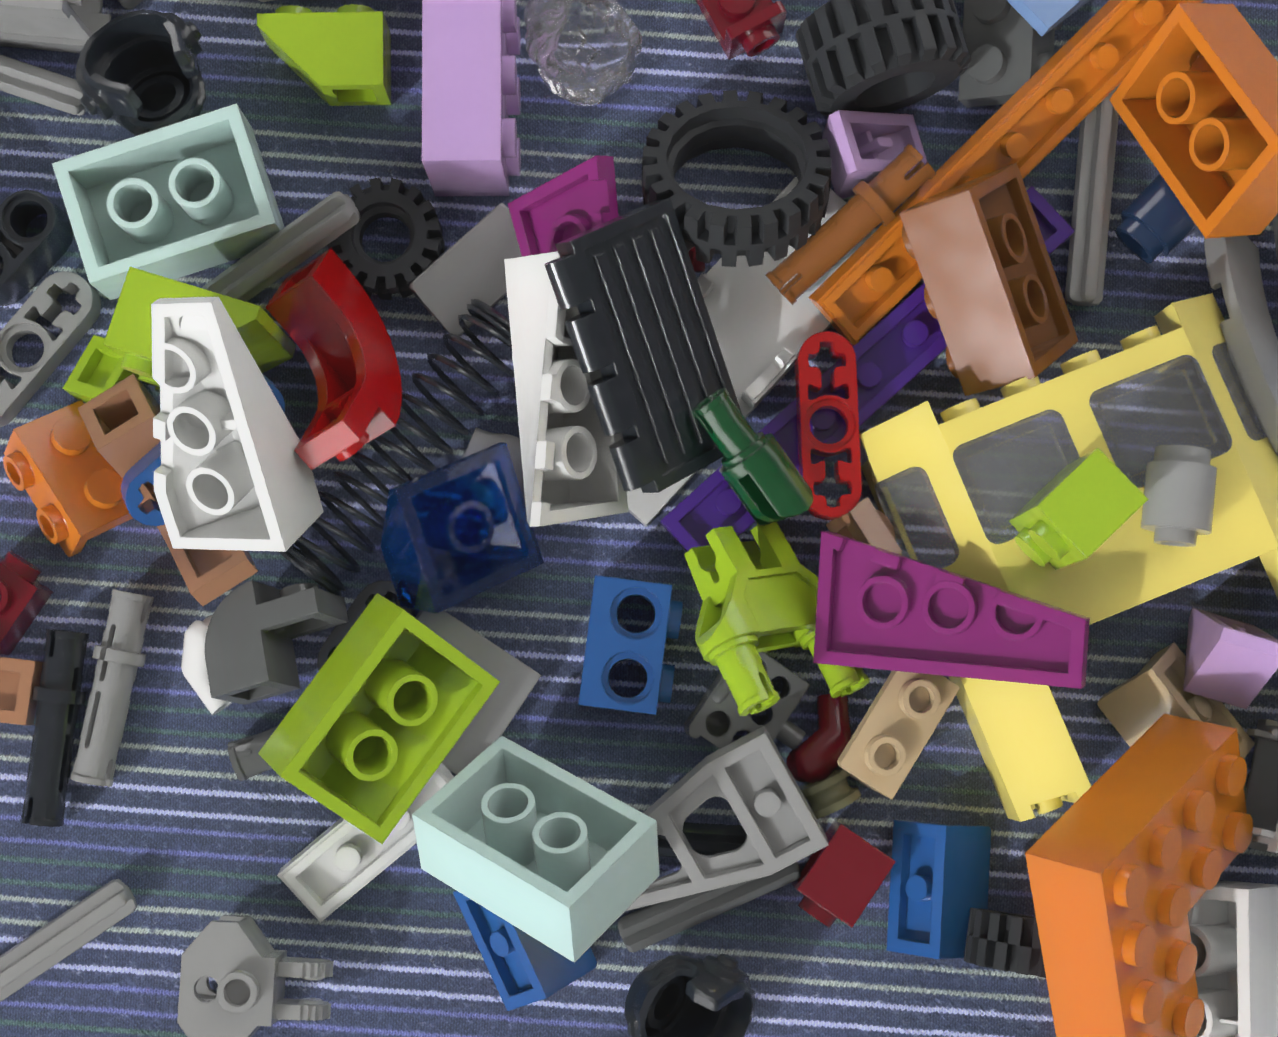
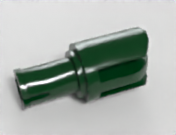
(753, 462)

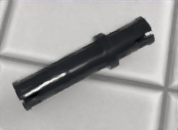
(54, 729)

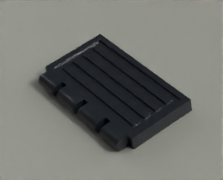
(647, 337)

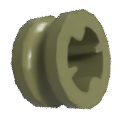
(830, 794)

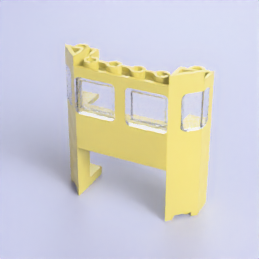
(964, 480)

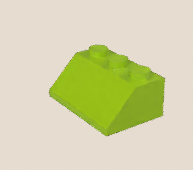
(132, 324)
(378, 718)

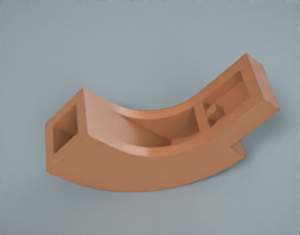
(123, 433)

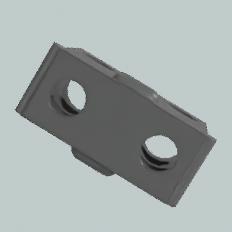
(718, 718)

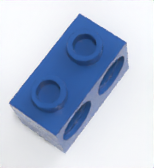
(611, 643)

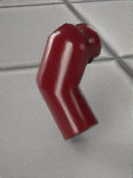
(820, 752)

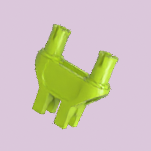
(757, 606)

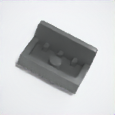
(1002, 52)

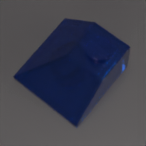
(458, 531)

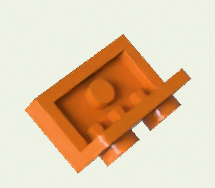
(65, 478)

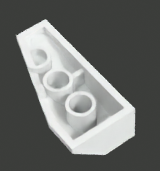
(224, 438)

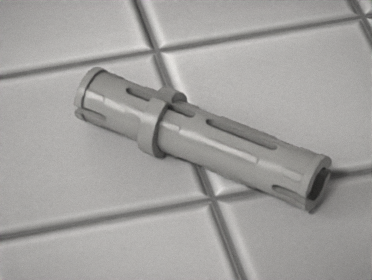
(112, 688)

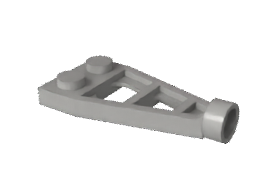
(766, 803)

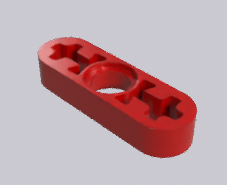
(843, 378)

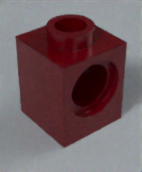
(841, 877)

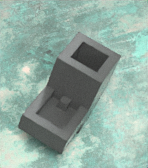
(252, 636)

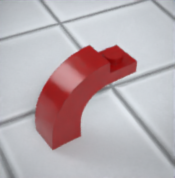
(348, 355)

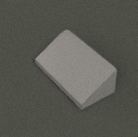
(469, 271)

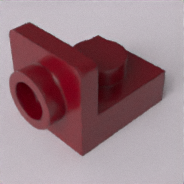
(744, 24)

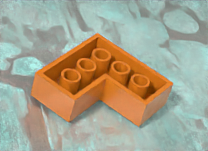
(1126, 871)

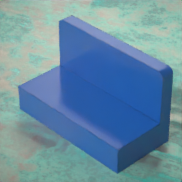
(934, 885)
(518, 962)

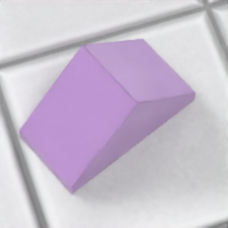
(866, 144)
(1227, 658)

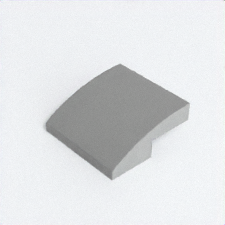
(505, 701)

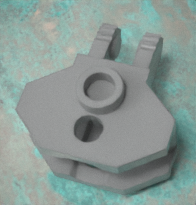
(248, 982)

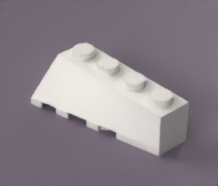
(561, 438)
(1237, 959)

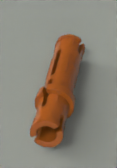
(851, 223)

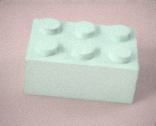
(169, 200)
(537, 846)

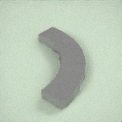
(1249, 330)

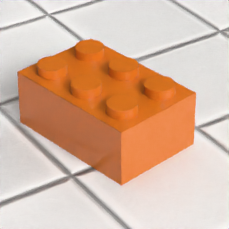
(1209, 117)

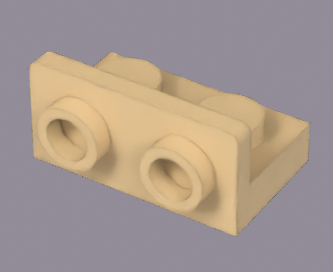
(896, 729)

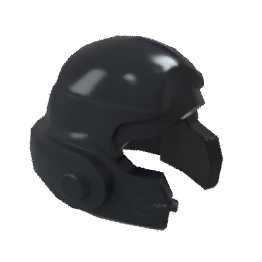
(142, 71)
(690, 998)

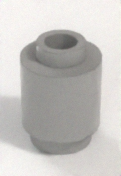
(1179, 495)

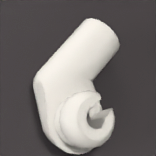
(194, 665)

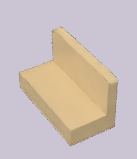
(1159, 691)

